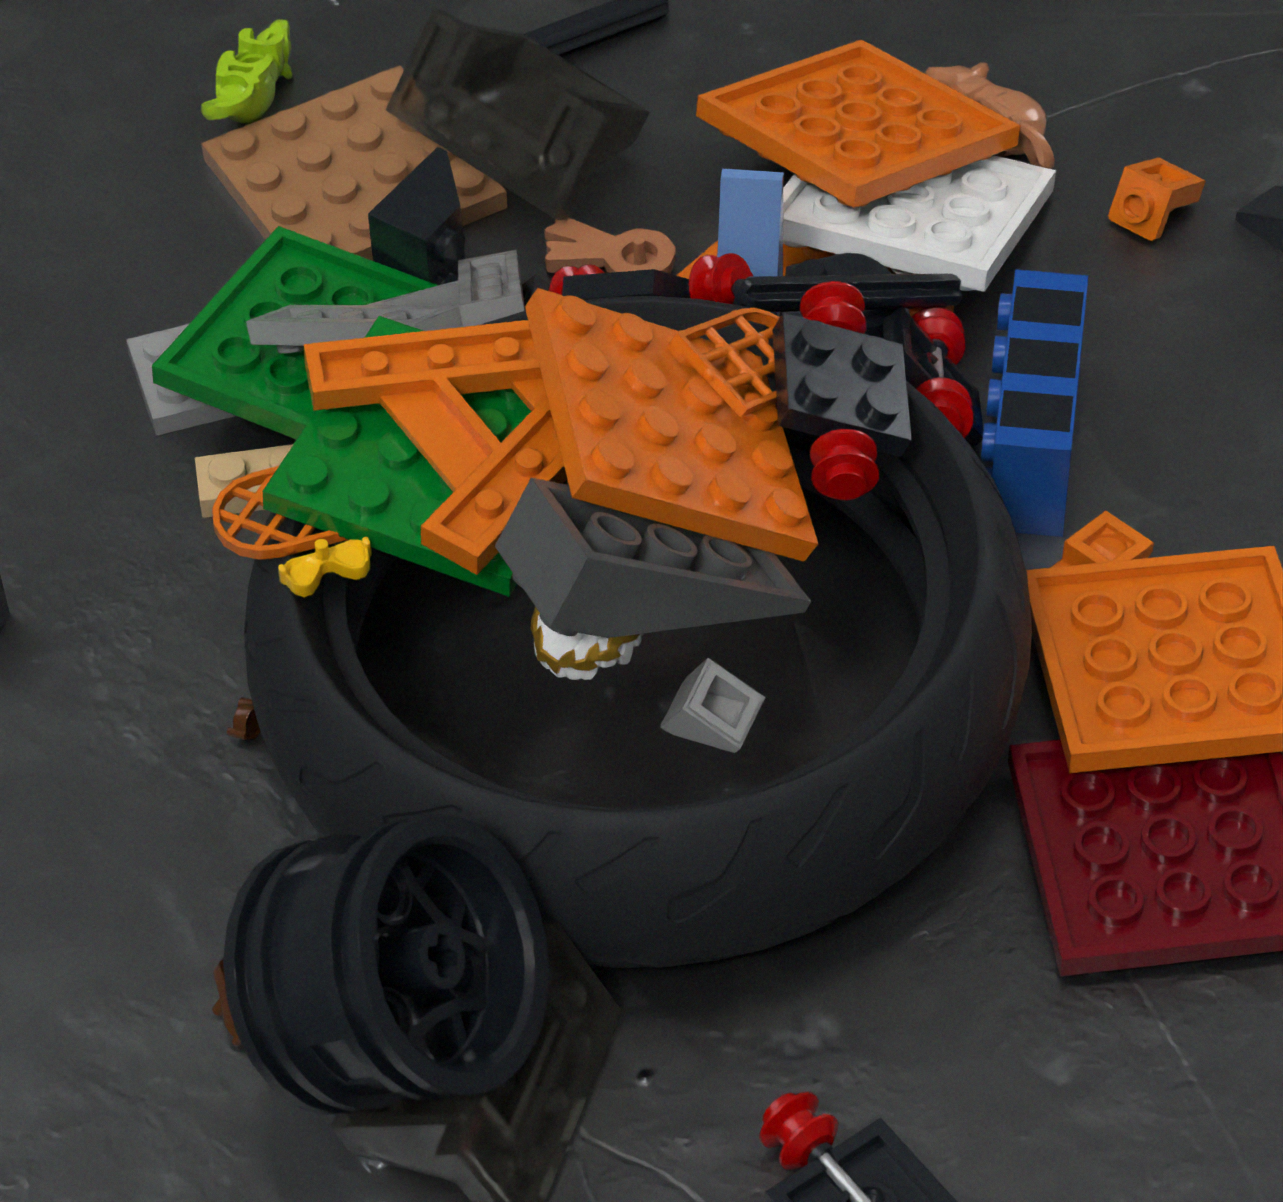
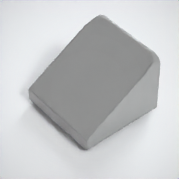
(713, 708)

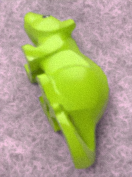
(249, 79)

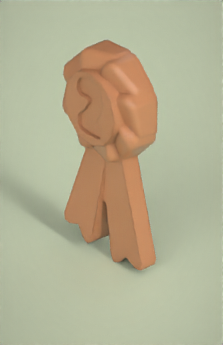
(580, 244)

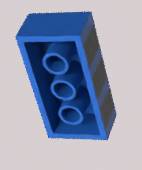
(1035, 397)

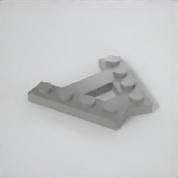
(485, 291)

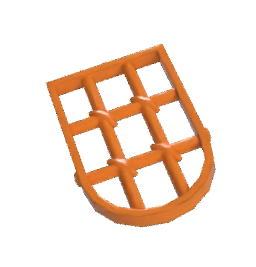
(702, 364)

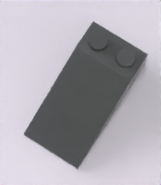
(634, 575)

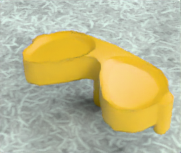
(346, 559)

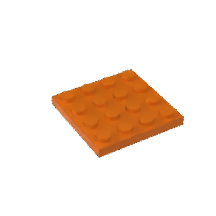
(857, 122)
(656, 437)
(1162, 656)

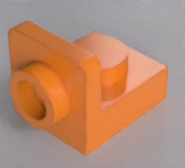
(1149, 194)

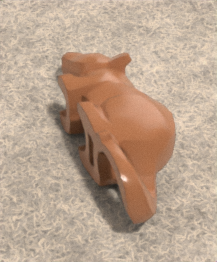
(1008, 103)

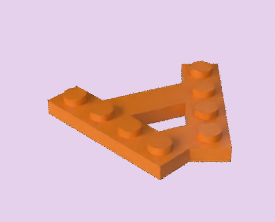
(420, 387)

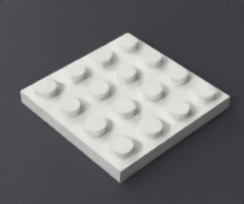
(940, 226)

